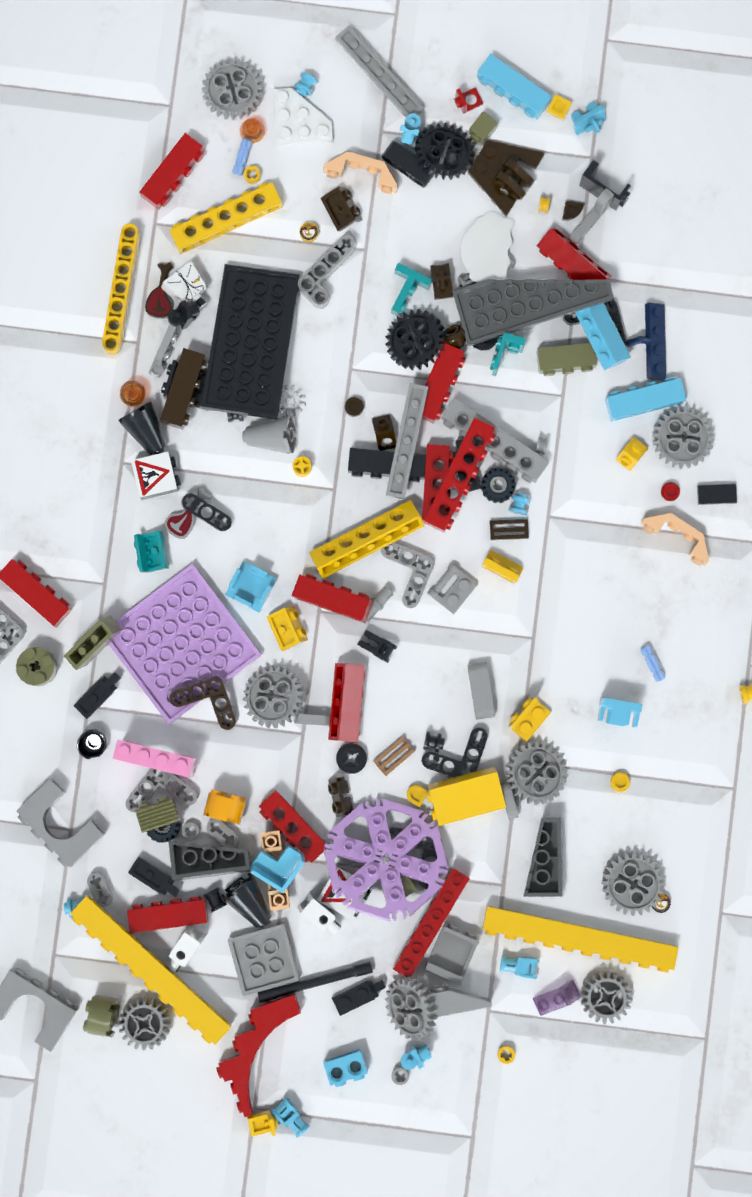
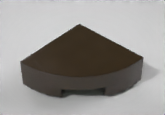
(572, 210)

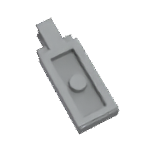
(163, 352)

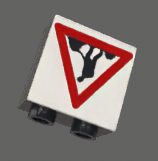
(155, 475)
(330, 900)

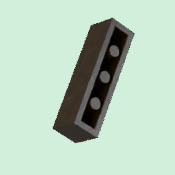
(183, 389)

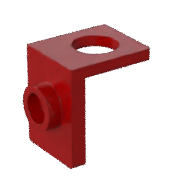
(461, 102)

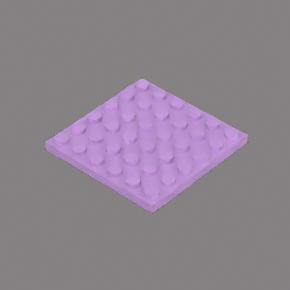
(179, 639)

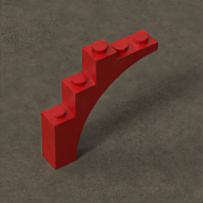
(238, 1067)

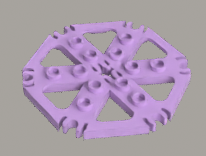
(375, 868)

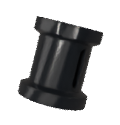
(215, 899)

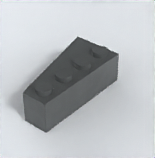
(202, 861)
(546, 868)

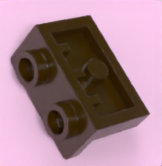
(341, 208)

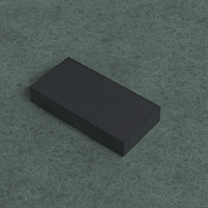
(717, 494)

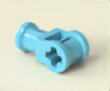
(521, 966)
(290, 1117)

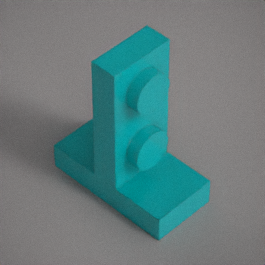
(408, 289)

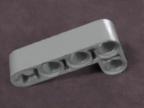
(329, 267)

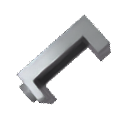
(452, 953)

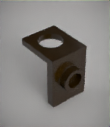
(384, 429)

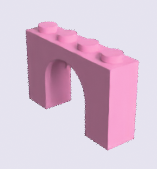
(154, 758)

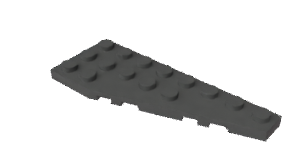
(513, 305)

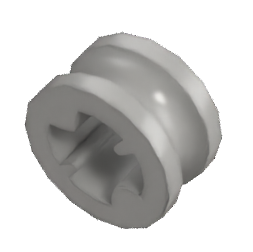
(541, 445)
(188, 825)
(394, 1076)

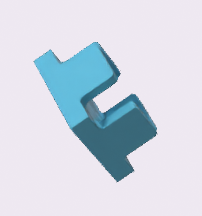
(250, 586)
(619, 712)

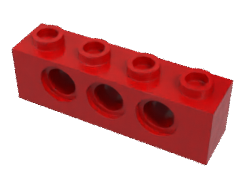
(433, 454)
(276, 801)

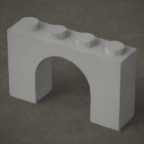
(35, 812)
(59, 1011)

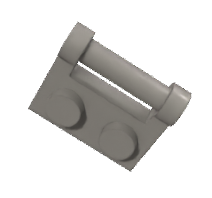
(457, 593)

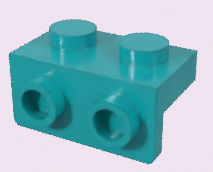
(151, 552)

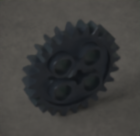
(427, 145)
(431, 331)

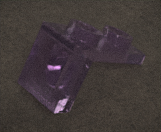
(557, 998)

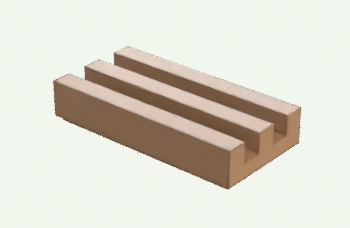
(406, 745)

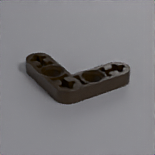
(214, 694)

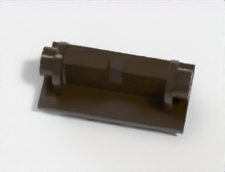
(340, 806)

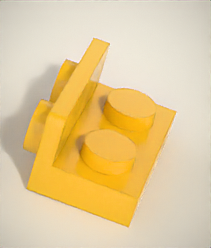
(502, 567)
(287, 628)

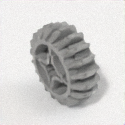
(599, 1002)
(151, 1029)

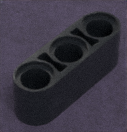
(406, 163)

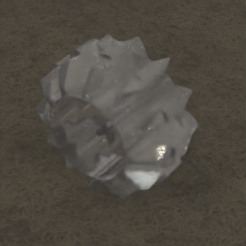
(297, 401)

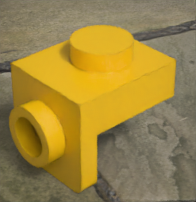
(631, 453)
(262, 1123)

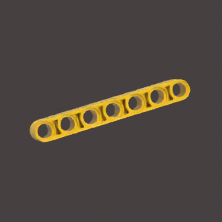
(118, 280)

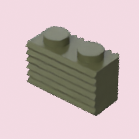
(158, 814)

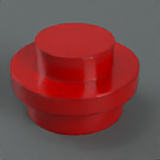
(670, 491)

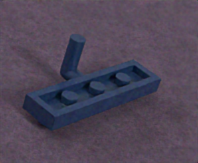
(654, 341)

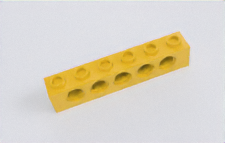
(220, 227)
(366, 539)

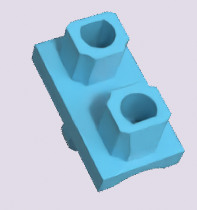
(590, 120)
(410, 129)
(415, 1057)

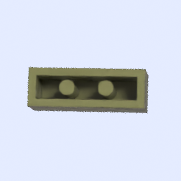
(566, 359)
(93, 642)

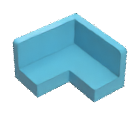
(278, 871)

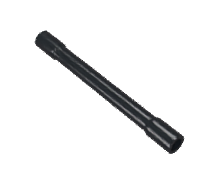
(355, 971)

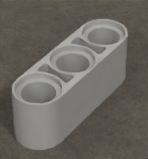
(481, 690)

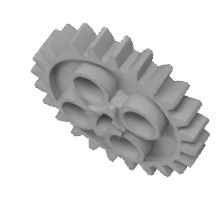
(248, 84)
(683, 420)
(270, 714)
(524, 760)
(624, 899)
(410, 995)

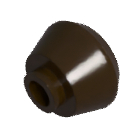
(455, 336)

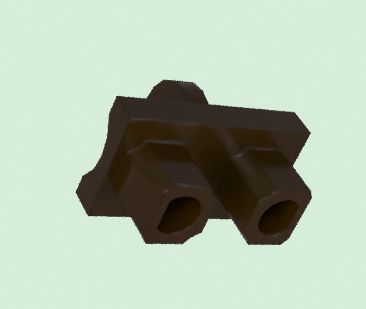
(441, 281)

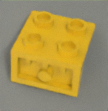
(529, 719)

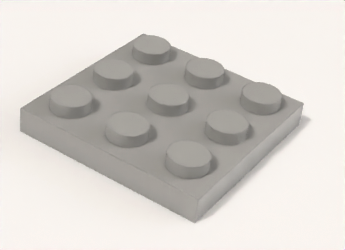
(263, 959)

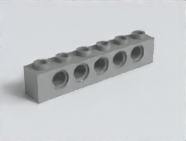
(506, 441)

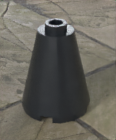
(145, 428)
(248, 901)

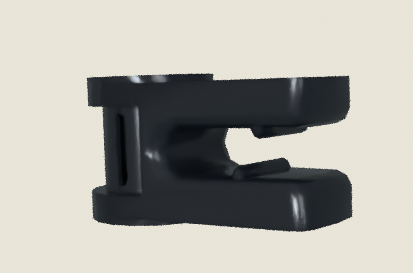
(383, 644)

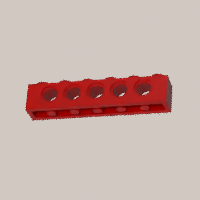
(477, 429)
(431, 923)

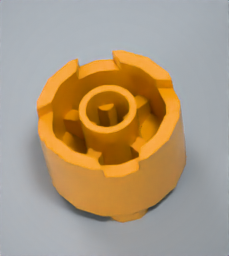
(223, 807)

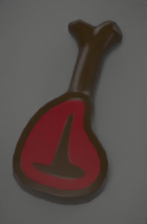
(157, 303)

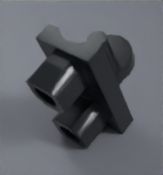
(183, 314)

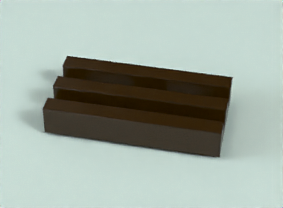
(509, 537)

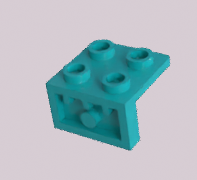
(513, 345)

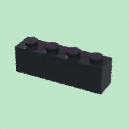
(379, 464)

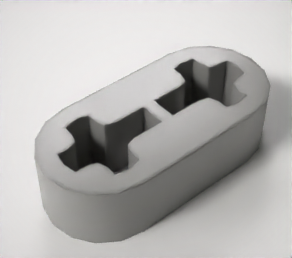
(312, 719)
(509, 801)
(219, 837)
(104, 887)

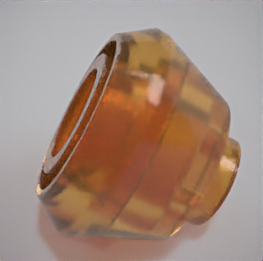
(252, 130)
(130, 390)

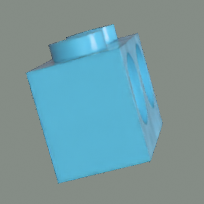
(343, 1062)

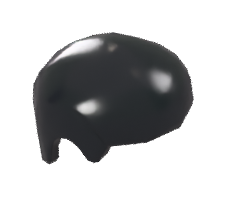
(91, 744)

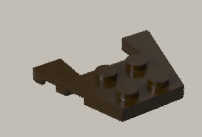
(491, 160)

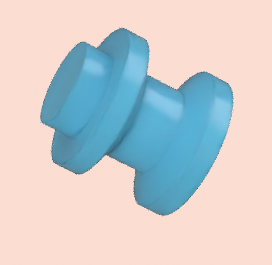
(303, 87)
(519, 504)
(70, 905)

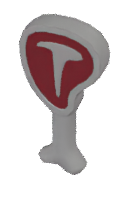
(182, 523)

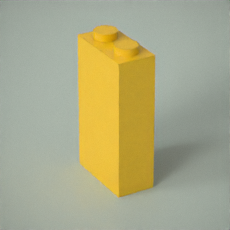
(466, 796)

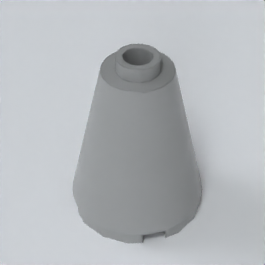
(272, 435)

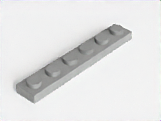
(378, 72)
(406, 441)

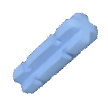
(242, 156)
(652, 663)

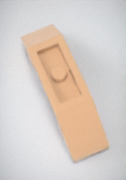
(336, 168)
(699, 551)
(272, 845)

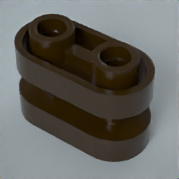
(514, 189)

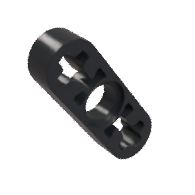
(205, 504)

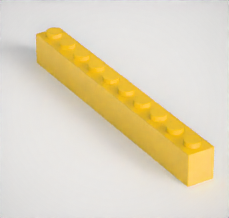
(581, 938)
(150, 969)

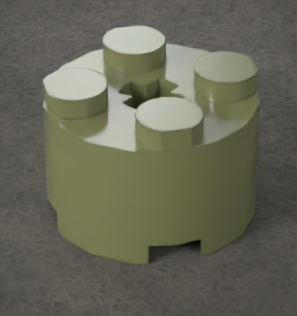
(32, 656)
(102, 1015)

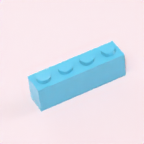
(513, 86)
(603, 336)
(645, 399)

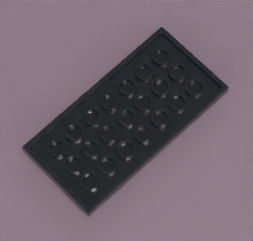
(250, 342)

